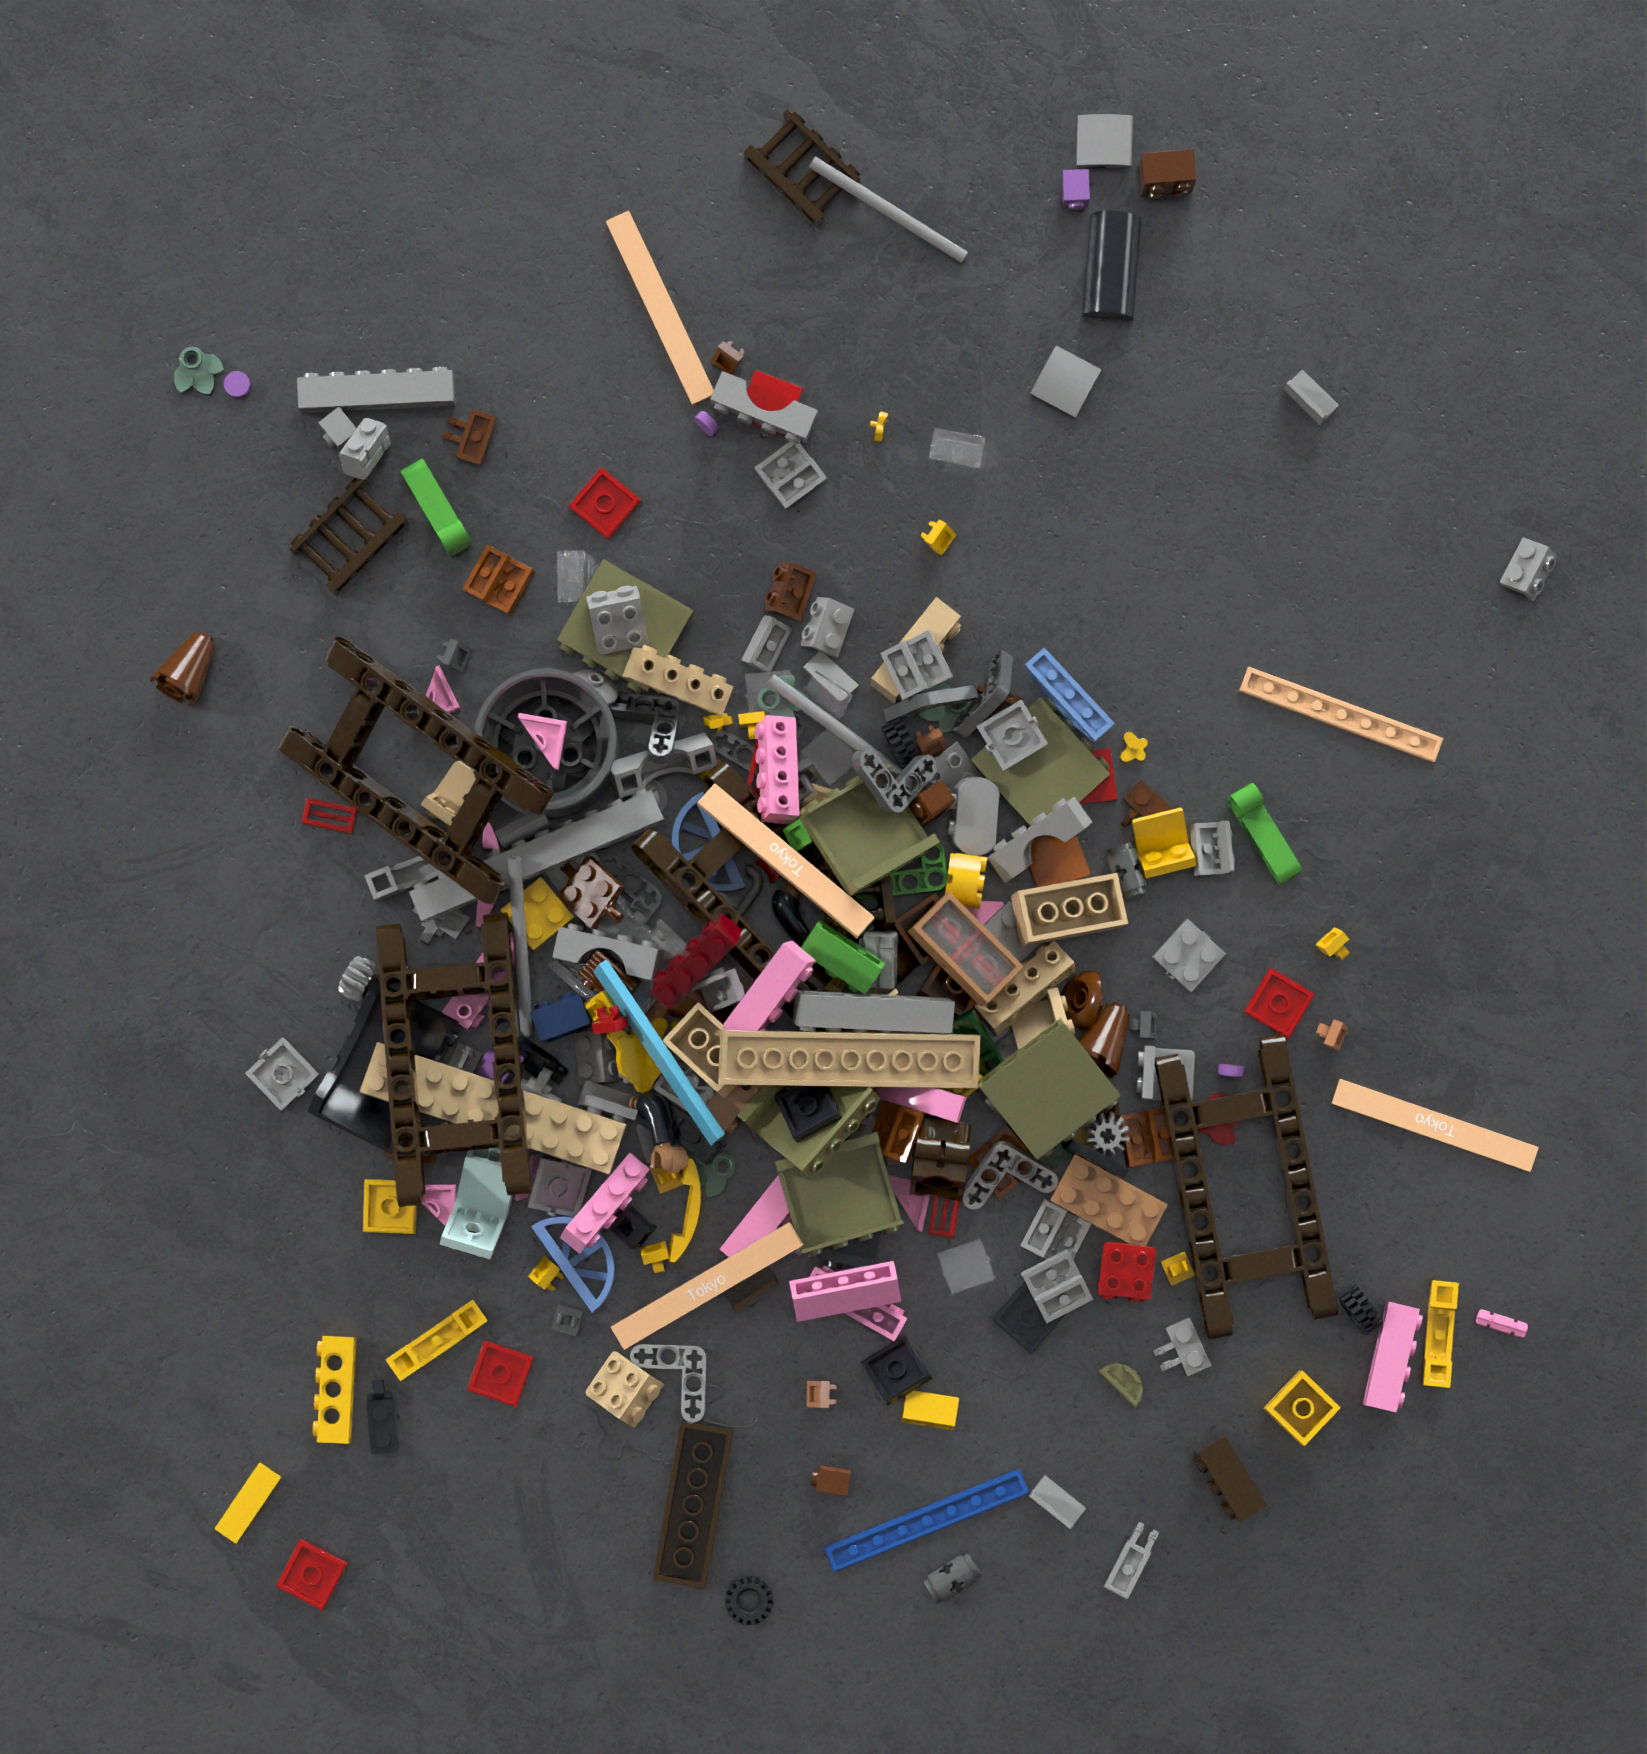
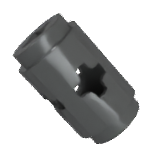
(1122, 860)
(942, 1585)

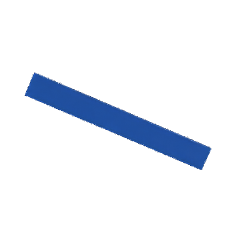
(926, 1520)

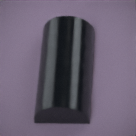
(1112, 265)

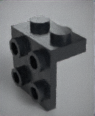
(855, 1254)

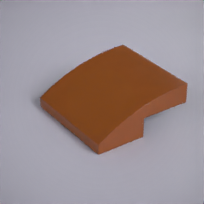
(498, 580)
(1057, 861)
(897, 1130)
(1147, 1137)
(1008, 1181)

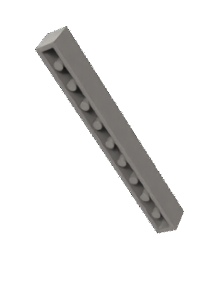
(547, 851)

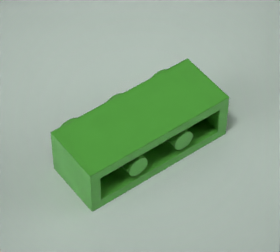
(843, 957)

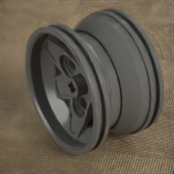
(544, 688)

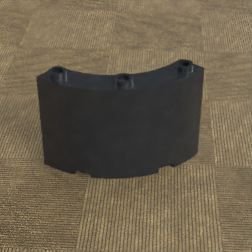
(339, 1094)

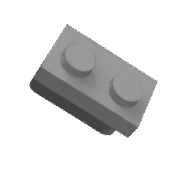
(617, 619)
(1148, 1083)

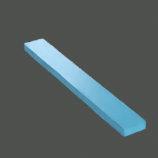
(659, 1052)

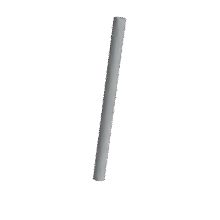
(888, 209)
(831, 723)
(520, 945)

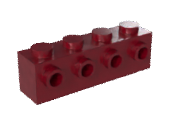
(696, 961)

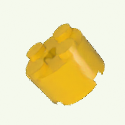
(965, 878)

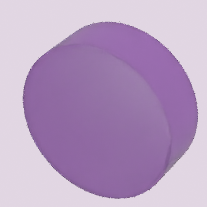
(237, 384)
(706, 423)
(1231, 1070)

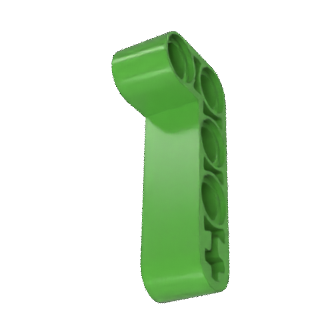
(436, 507)
(1264, 834)
(921, 877)

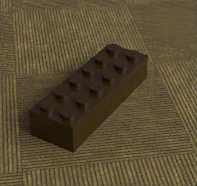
(693, 1504)

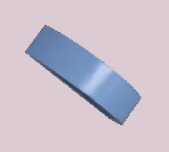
(1068, 696)
(713, 830)
(567, 1266)

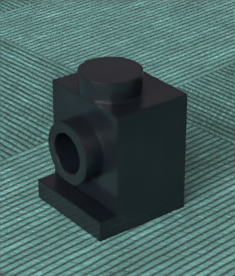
(632, 1237)

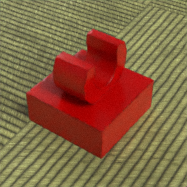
(611, 1022)

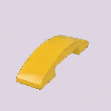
(679, 1241)
(1439, 1334)
(436, 1340)

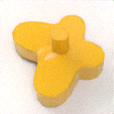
(879, 426)
(717, 721)
(1134, 748)

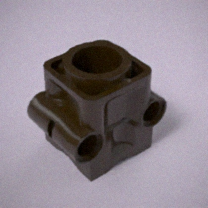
(940, 1158)

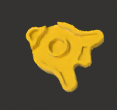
(633, 1059)

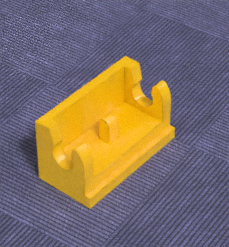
(930, 1410)

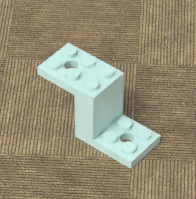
(479, 1205)

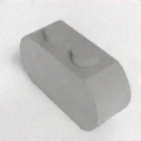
(974, 816)

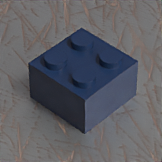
(560, 1018)

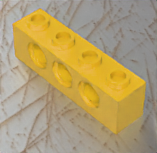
(342, 1430)

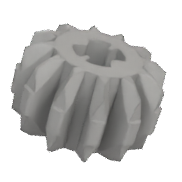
(358, 978)
(1099, 1139)

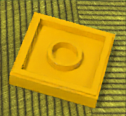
(382, 1209)

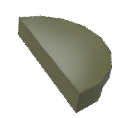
(1125, 1381)

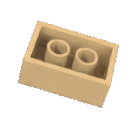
(698, 1045)

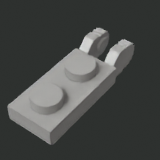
(1130, 1563)

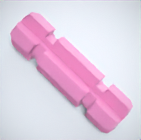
(1501, 1323)

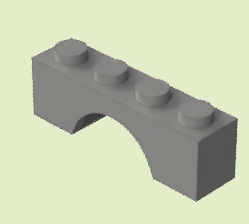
(793, 421)
(635, 771)
(1063, 822)
(400, 877)
(577, 946)

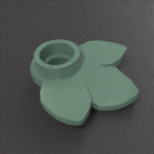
(198, 374)
(781, 706)
(944, 715)
(710, 1175)

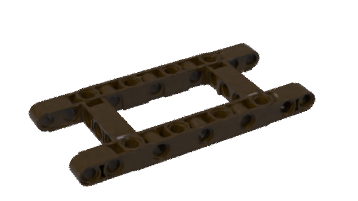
(388, 809)
(707, 904)
(401, 1065)
(1196, 1198)

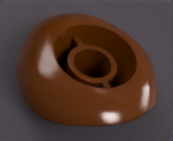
(1083, 998)

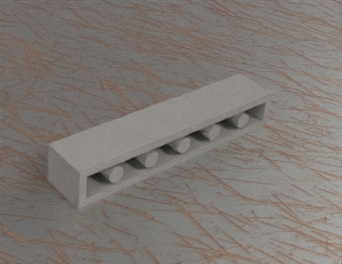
(376, 391)
(872, 1012)

